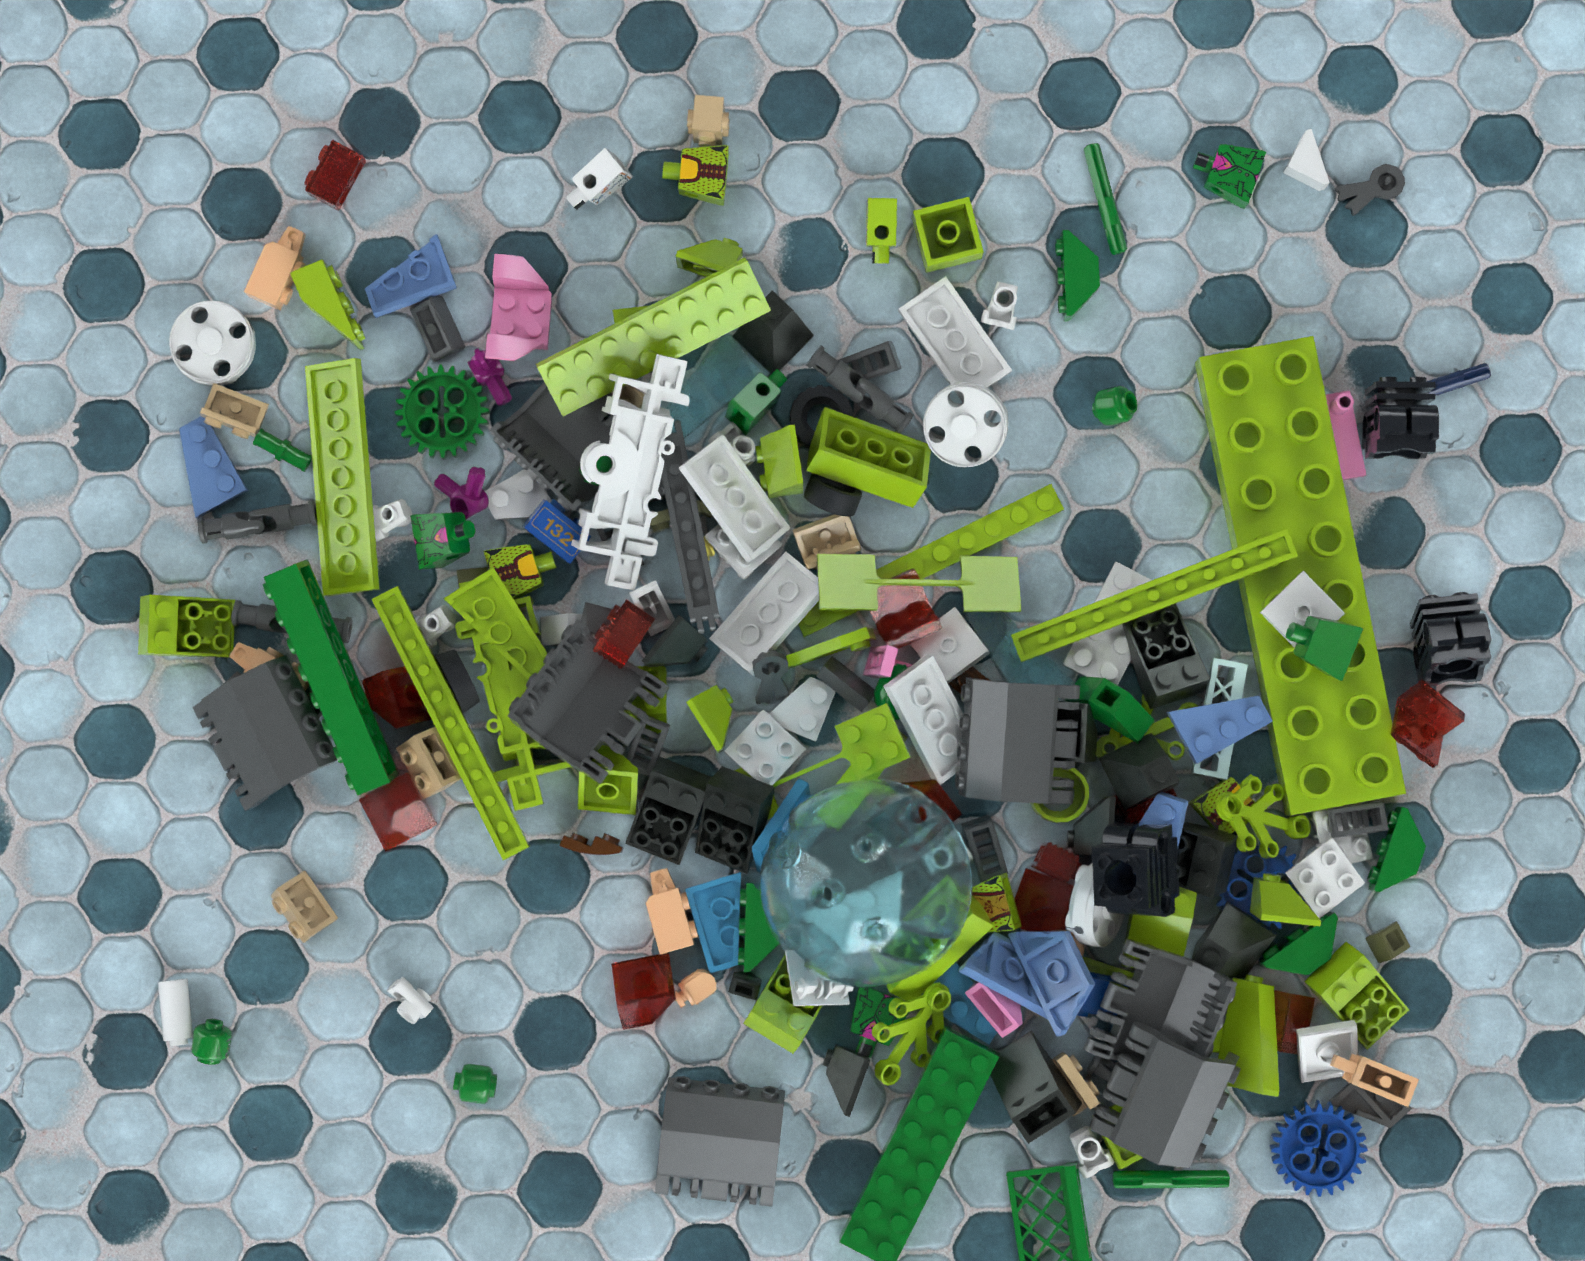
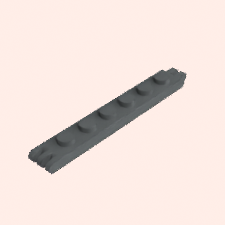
(688, 536)

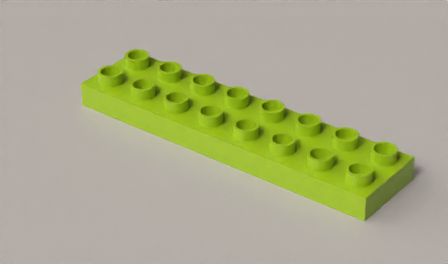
(1281, 473)

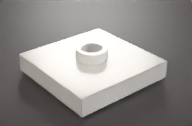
(1297, 602)
(953, 647)
(1319, 1044)

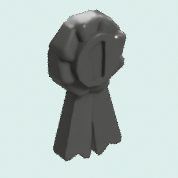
(1384, 183)
(770, 669)

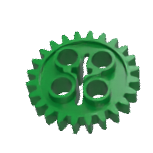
(416, 413)

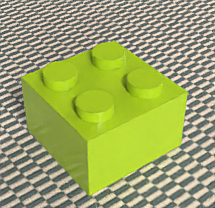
(947, 234)

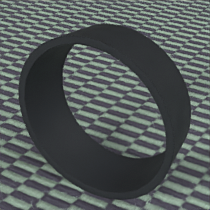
(458, 679)

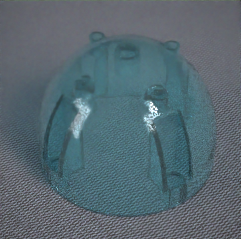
(907, 885)

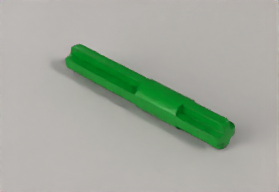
(1105, 199)
(1171, 1179)

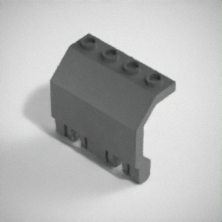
(555, 443)
(583, 701)
(265, 730)
(1014, 740)
(1166, 994)
(1164, 1099)
(720, 1138)

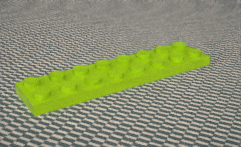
(664, 328)
(342, 477)

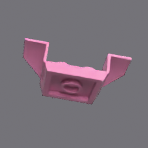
(519, 310)

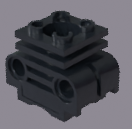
(1400, 419)
(1450, 639)
(1141, 851)

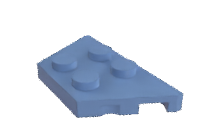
(1000, 969)
(1055, 973)

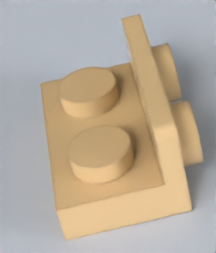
(303, 907)

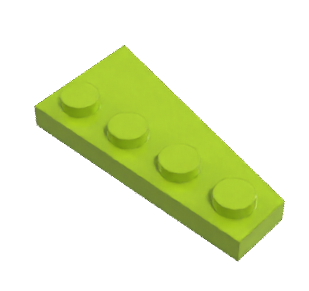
(497, 617)

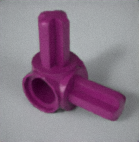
(489, 373)
(468, 497)

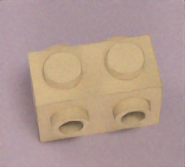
(708, 121)
(428, 762)

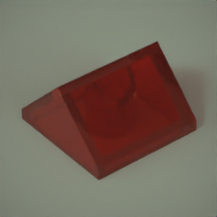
(1292, 1013)

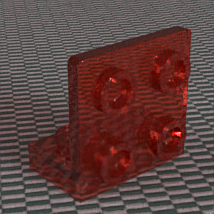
(904, 613)
(1422, 721)

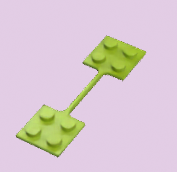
(852, 583)
(868, 743)

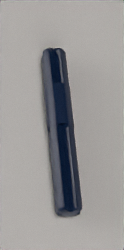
(1460, 379)

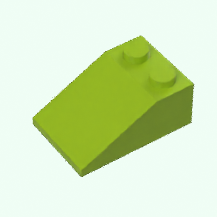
(781, 463)
(1165, 932)

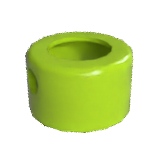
(1080, 800)

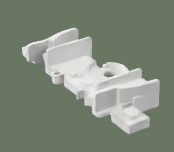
(636, 471)

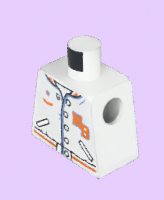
(609, 177)

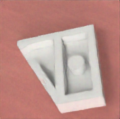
(516, 496)
(805, 709)

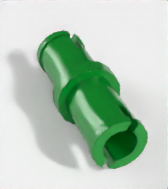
(282, 450)

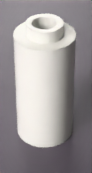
(175, 1011)

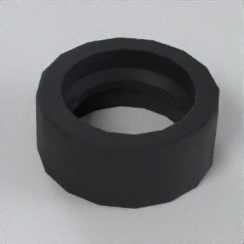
(832, 496)

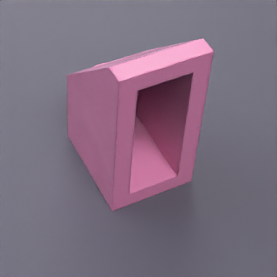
(998, 1010)

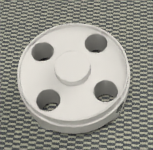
(212, 343)
(965, 424)
(1087, 922)

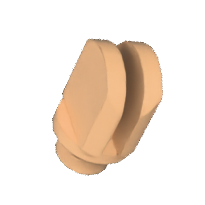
(696, 987)

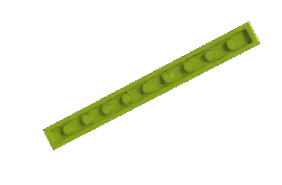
(948, 549)
(1154, 595)
(450, 723)

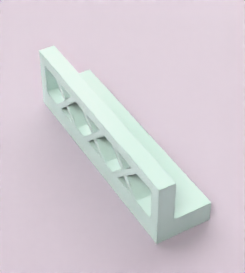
(1231, 691)

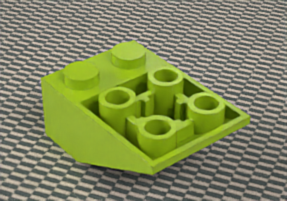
(319, 290)
(185, 626)
(1357, 992)
(775, 1014)

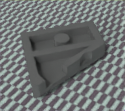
(1369, 1105)

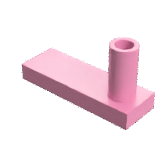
(1346, 434)
(881, 661)

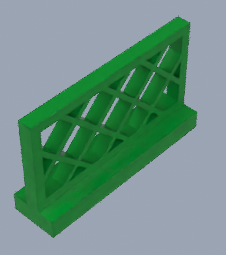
(1074, 1210)

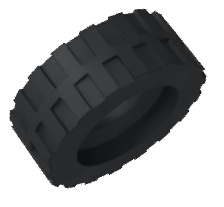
(810, 398)

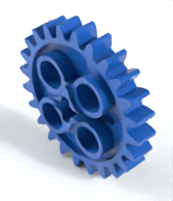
(1275, 865)
(1344, 1153)

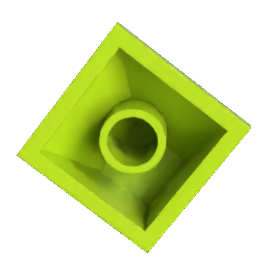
(709, 256)
(713, 714)
(617, 790)
(1279, 902)

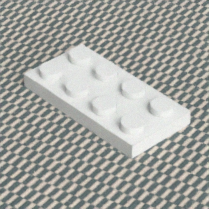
(954, 337)
(734, 498)
(768, 612)
(1107, 652)
(929, 716)

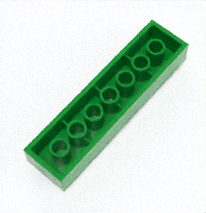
(331, 677)
(918, 1146)

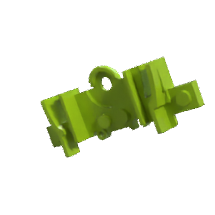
(502, 686)

